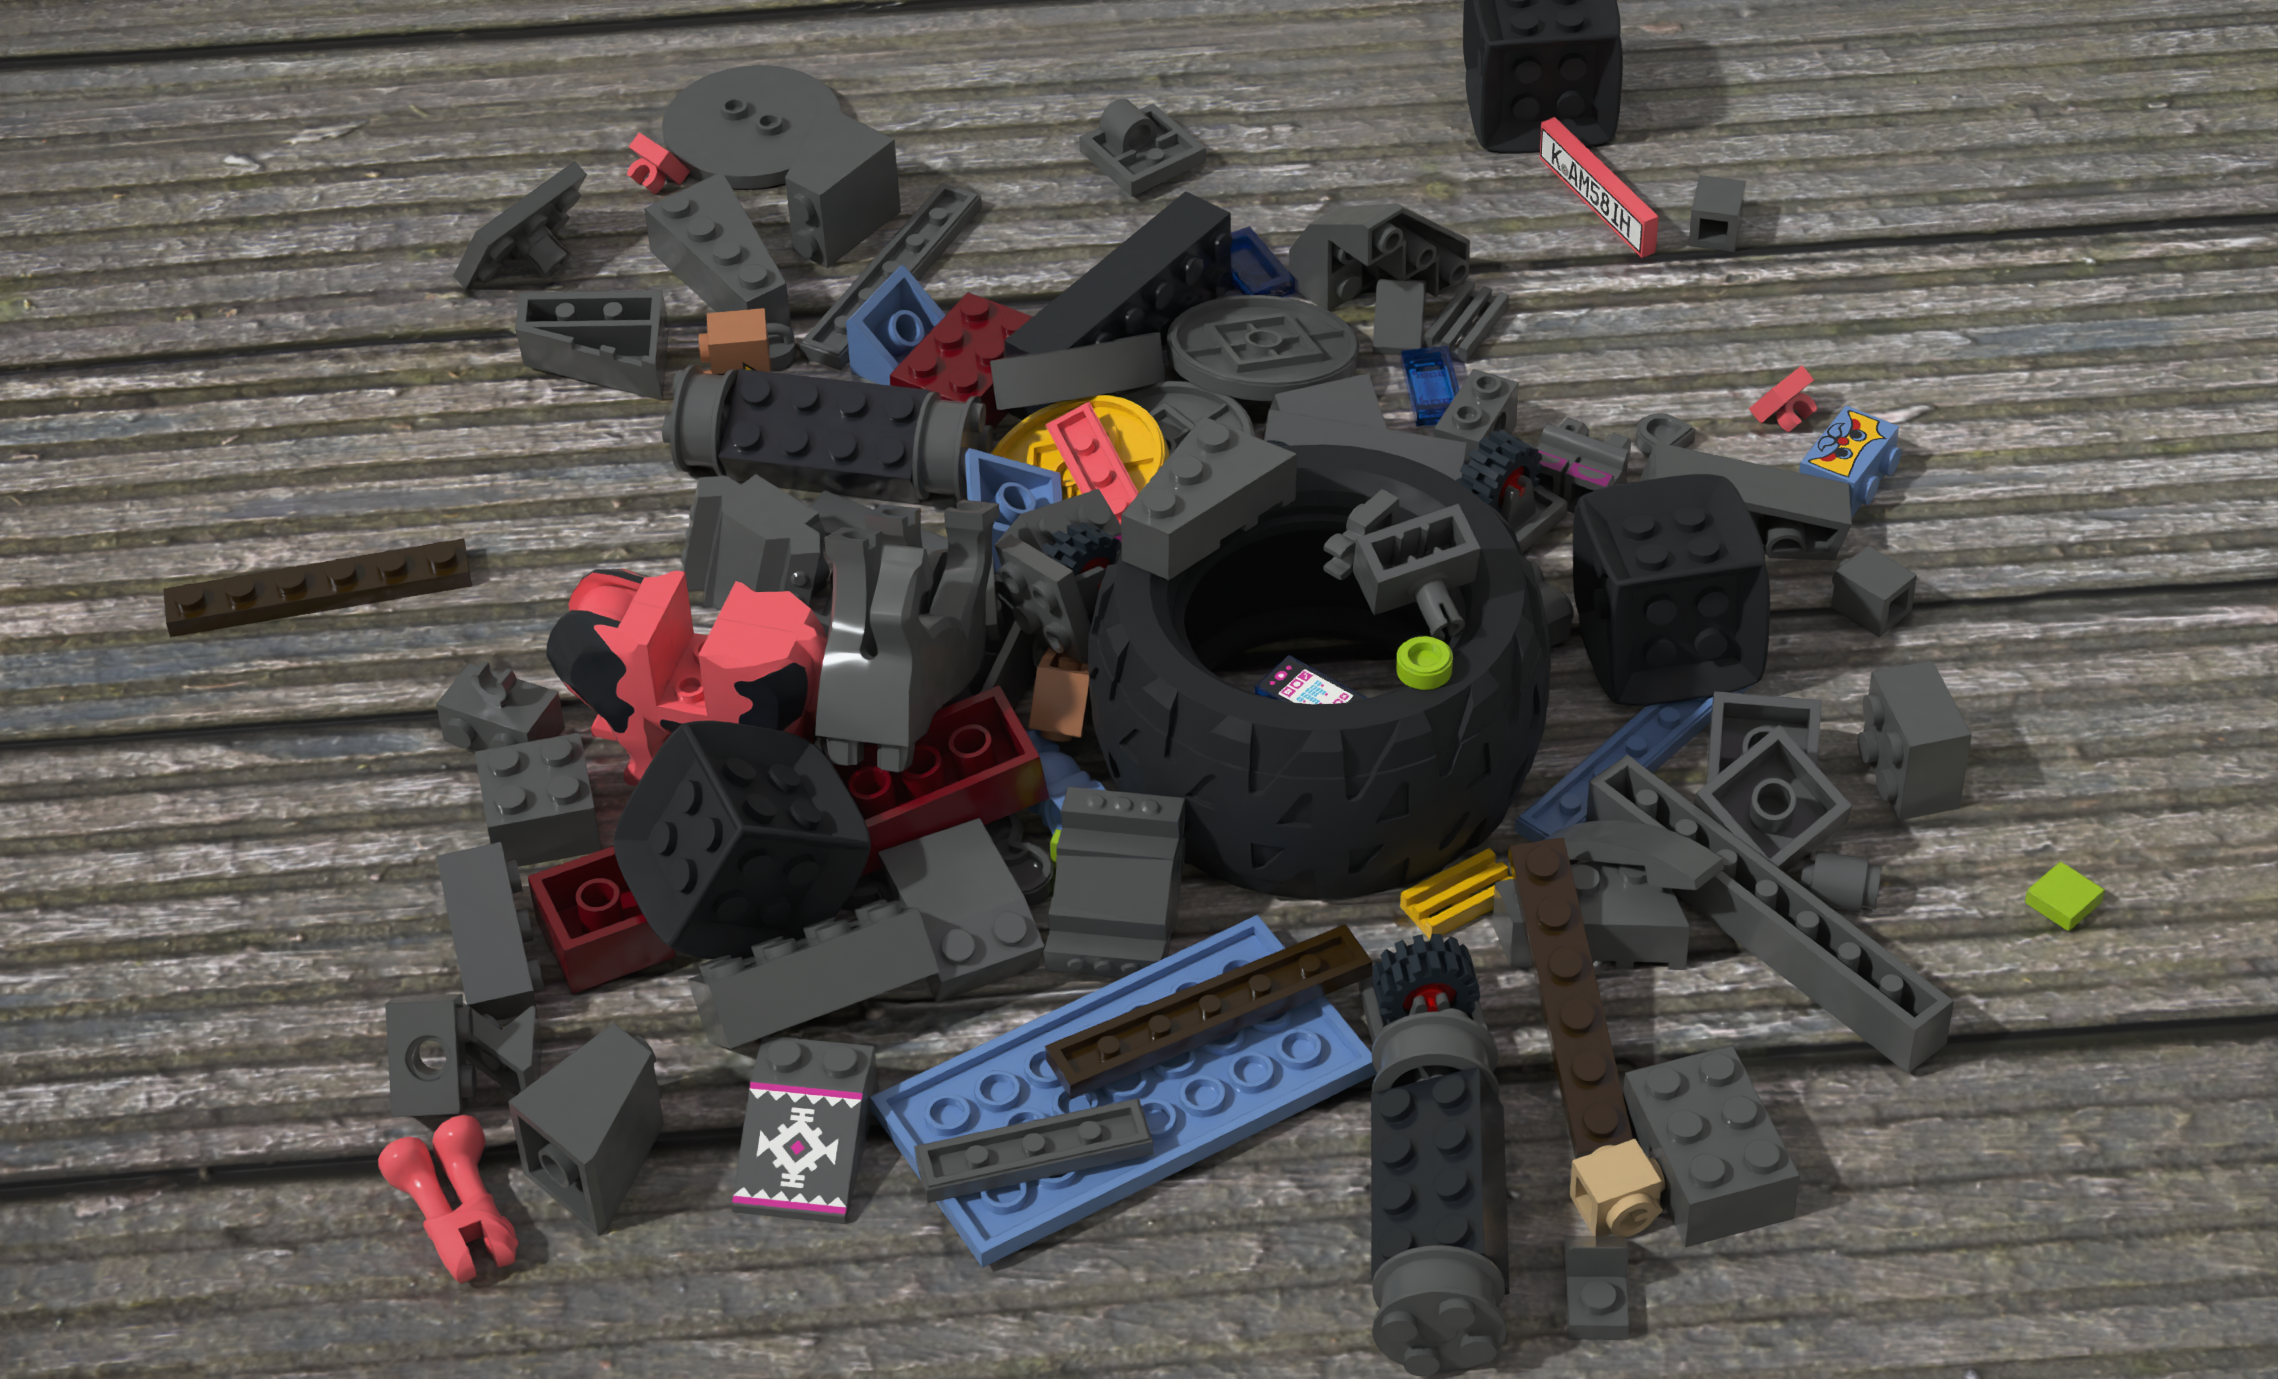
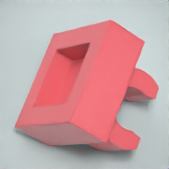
(655, 162)
(1784, 399)

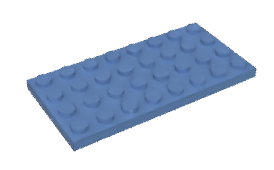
(1189, 1102)

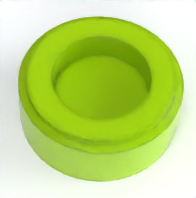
(1424, 663)

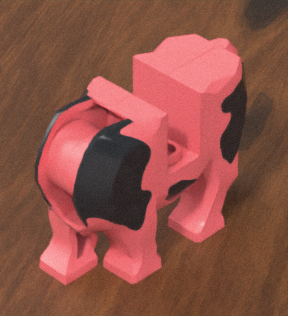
(646, 672)

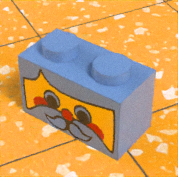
(1856, 452)

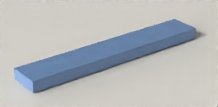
(1647, 738)

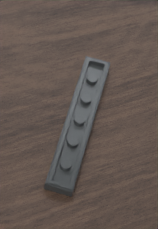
(915, 246)

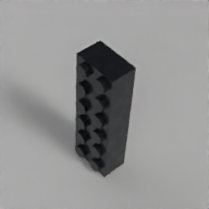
(1139, 286)

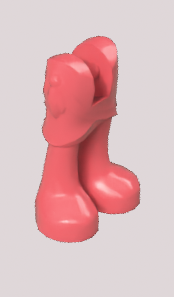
(458, 1150)

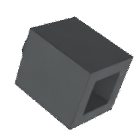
(1717, 213)
(1873, 590)

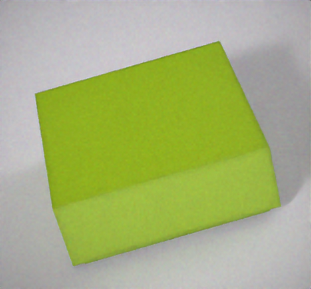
(2064, 896)

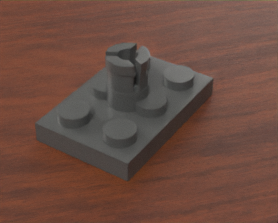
(525, 231)

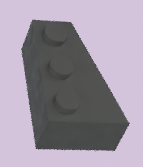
(597, 337)

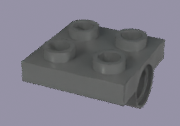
(1140, 146)

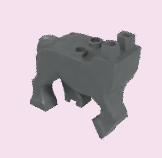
(901, 629)

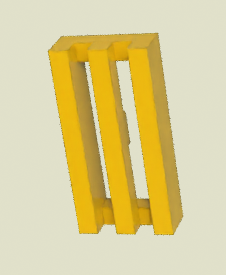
(1454, 888)

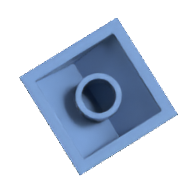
(890, 326)
(1012, 485)

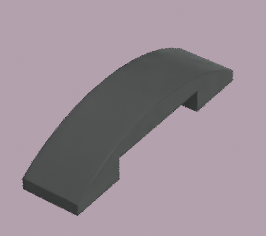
(1078, 372)
(1667, 856)

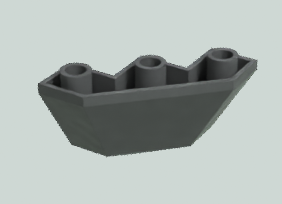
(1364, 243)

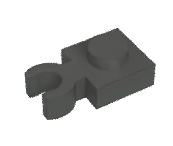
(1366, 518)

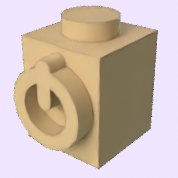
(1617, 1189)

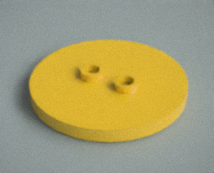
(1127, 425)

